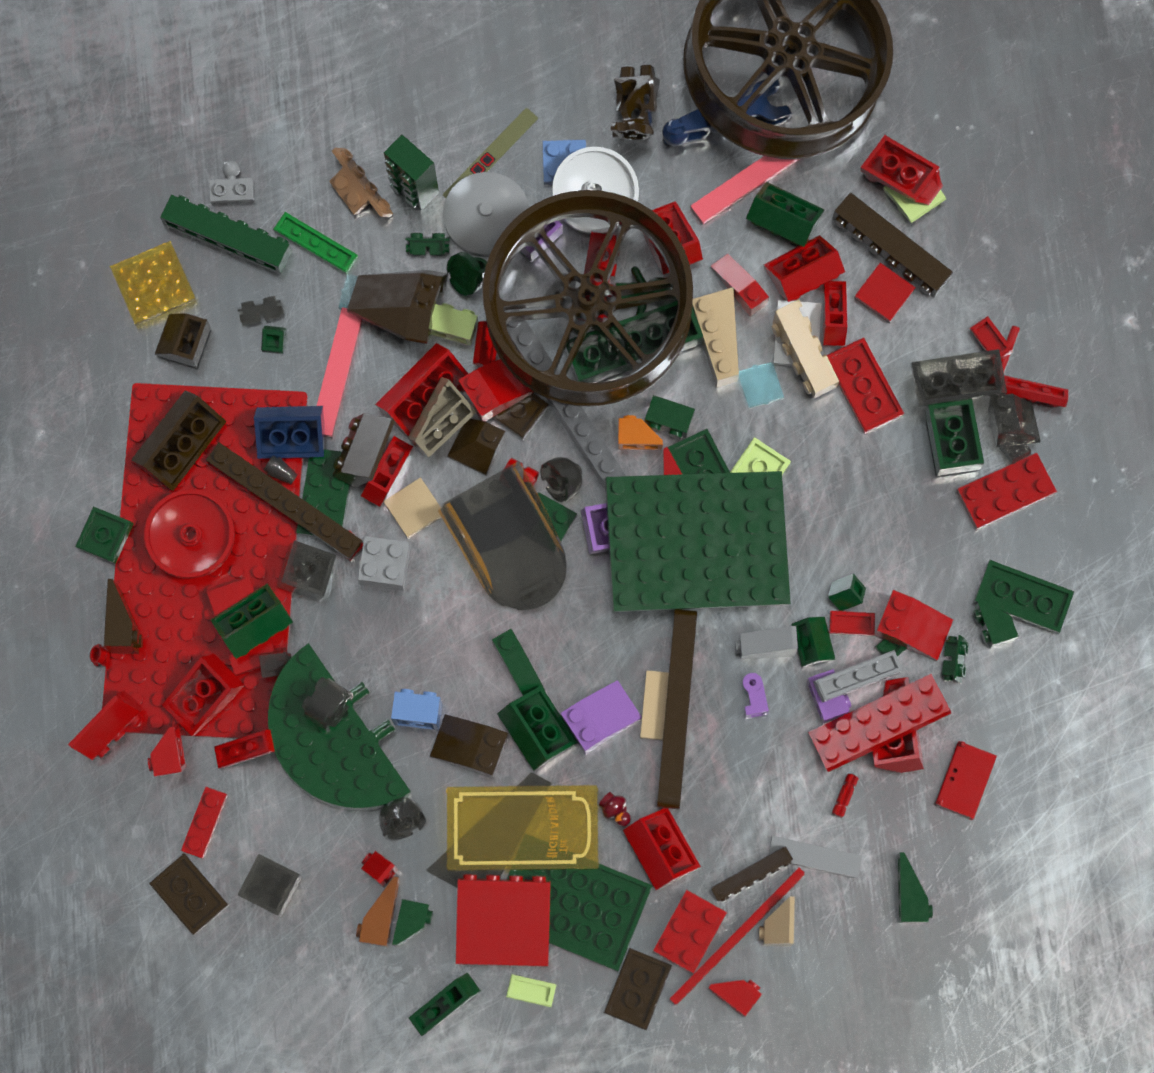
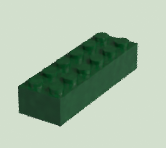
(599, 360)

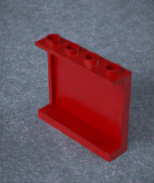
(503, 920)

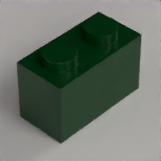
(669, 417)

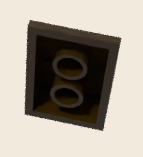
(121, 631)
(469, 745)

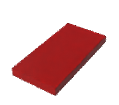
(864, 386)
(221, 600)

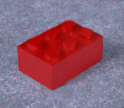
(689, 932)

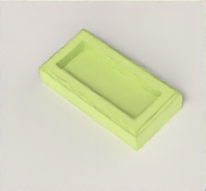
(531, 990)

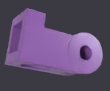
(754, 688)

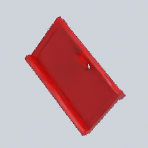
(964, 789)

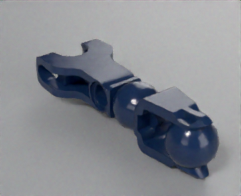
(695, 128)

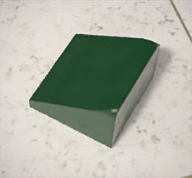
(273, 338)

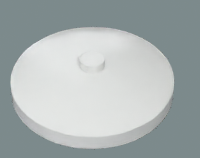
(595, 170)

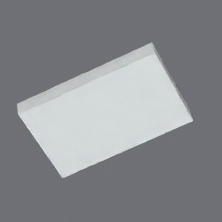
(809, 309)

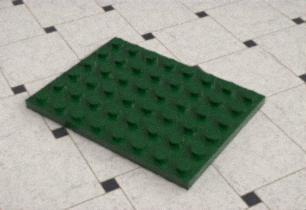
(697, 541)

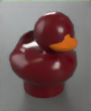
(616, 808)

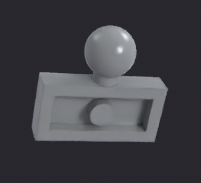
(231, 188)

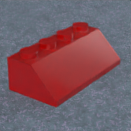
(411, 393)

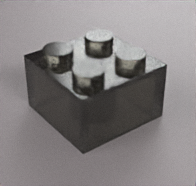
(306, 570)
(269, 885)

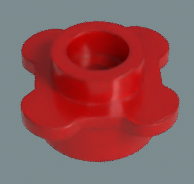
(99, 655)

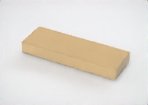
(654, 705)

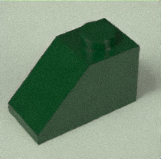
(411, 921)

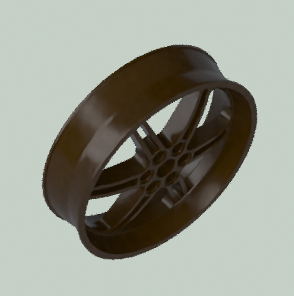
(788, 51)
(617, 211)

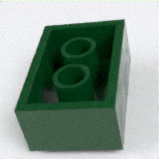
(954, 437)

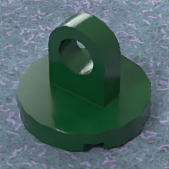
(466, 272)

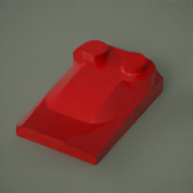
(903, 171)

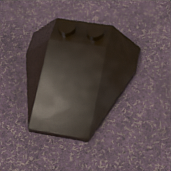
(399, 301)

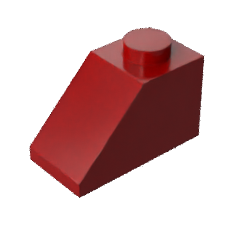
(379, 868)
(737, 994)

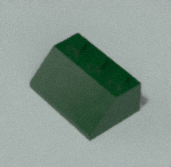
(784, 214)
(252, 621)
(537, 727)

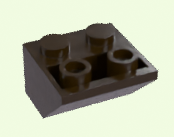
(183, 338)

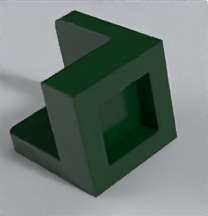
(847, 592)

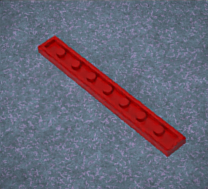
(737, 936)

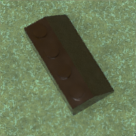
(179, 440)

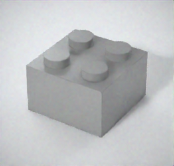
(384, 563)

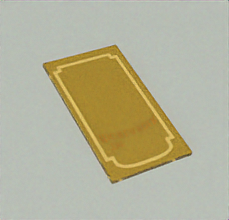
(522, 827)

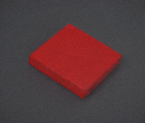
(884, 292)

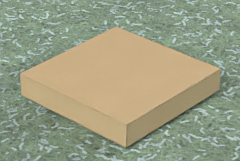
(413, 508)

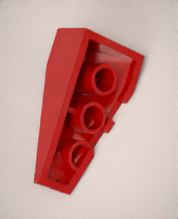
(904, 753)

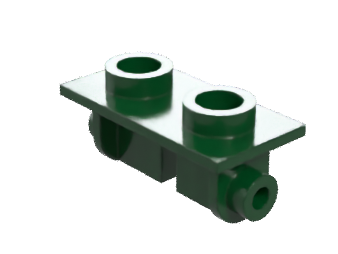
(436, 242)
(957, 650)

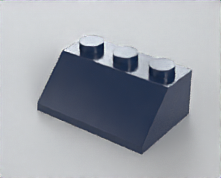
(289, 431)

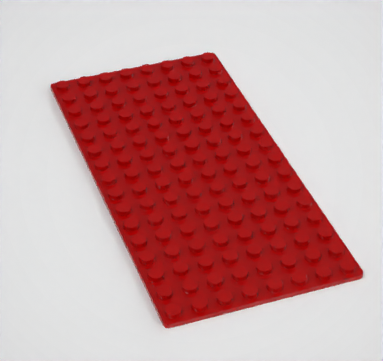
(176, 611)

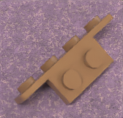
(355, 187)

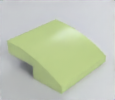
(910, 209)

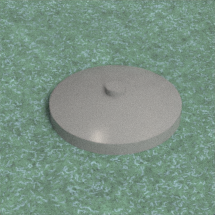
(481, 210)

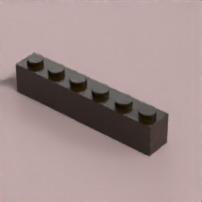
(892, 245)

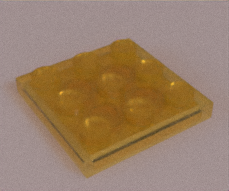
(153, 283)

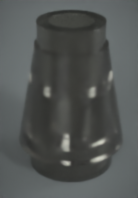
(280, 470)

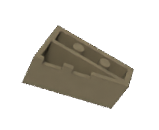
(440, 418)

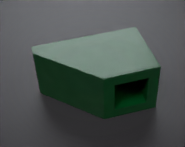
(996, 625)

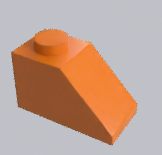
(637, 435)

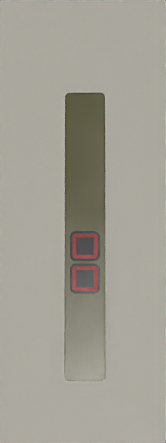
(499, 146)

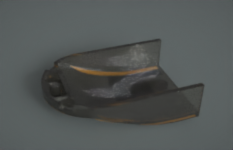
(508, 539)

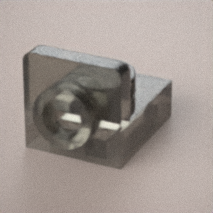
(273, 662)

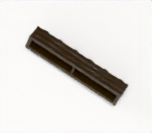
(753, 872)

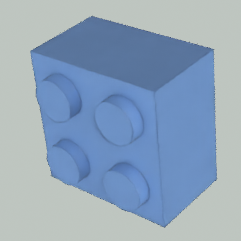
(417, 710)

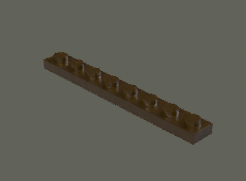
(284, 500)

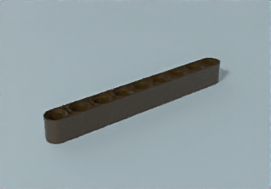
(677, 709)

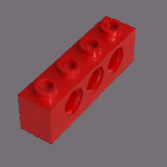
(595, 243)

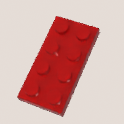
(1006, 491)

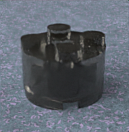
(327, 704)

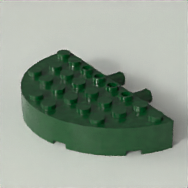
(335, 766)

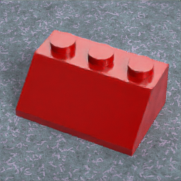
(805, 268)
(107, 726)
(661, 848)

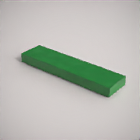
(315, 243)

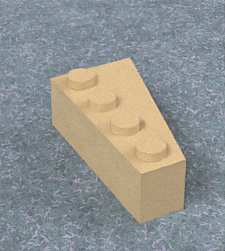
(717, 322)
(804, 349)

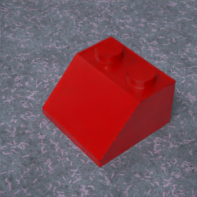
(168, 754)

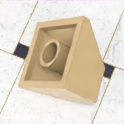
(779, 926)

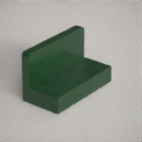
(813, 641)

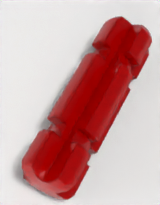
(845, 795)

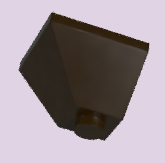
(477, 445)

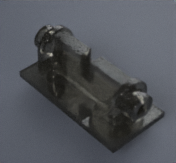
(268, 307)

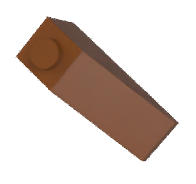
(378, 920)

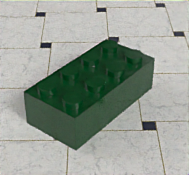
(411, 173)

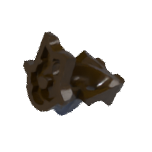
(636, 88)

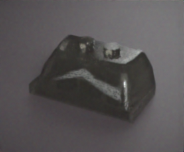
(958, 378)

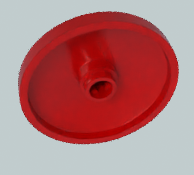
(189, 534)

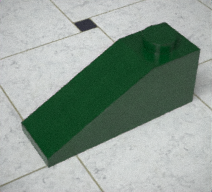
(516, 662)
(912, 899)
(444, 1004)

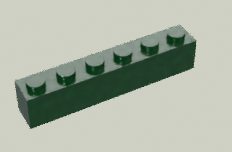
(226, 233)

